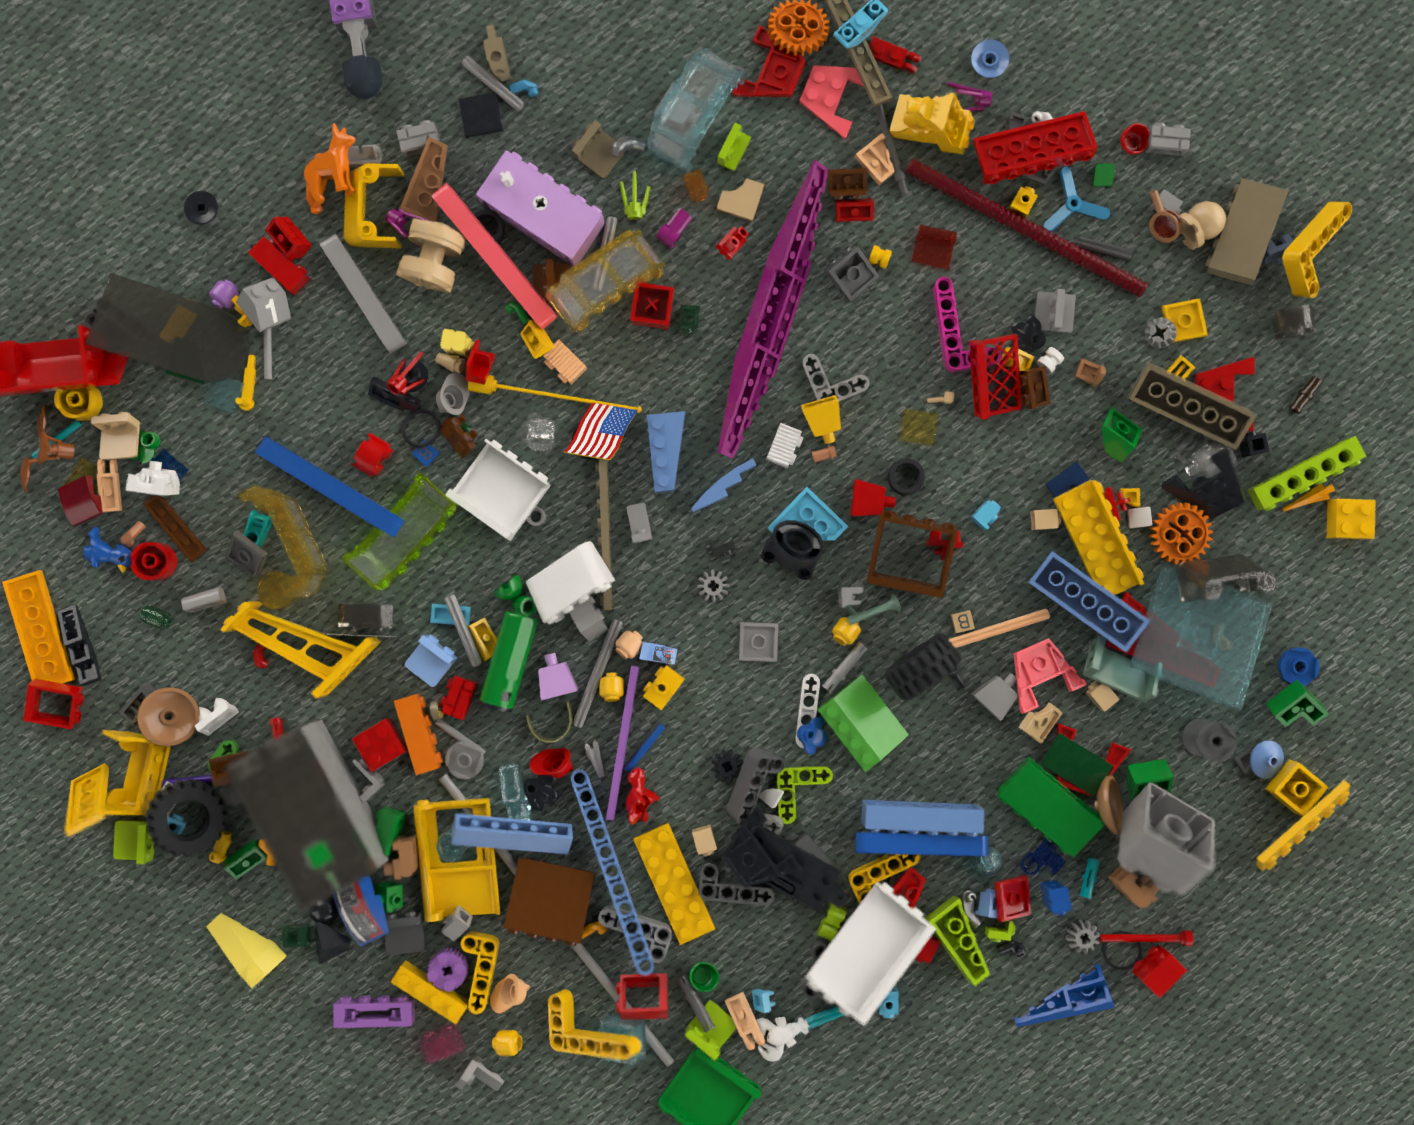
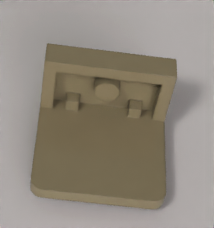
(595, 150)

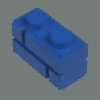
(1055, 897)

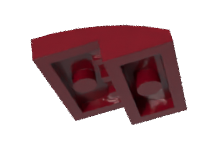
(80, 501)

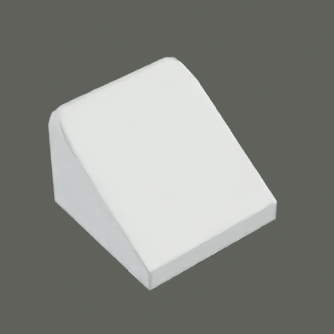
(1139, 517)

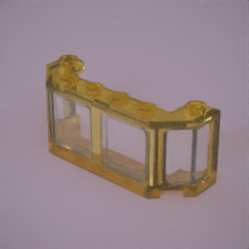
(604, 278)
(295, 537)

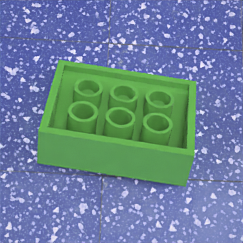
(863, 722)

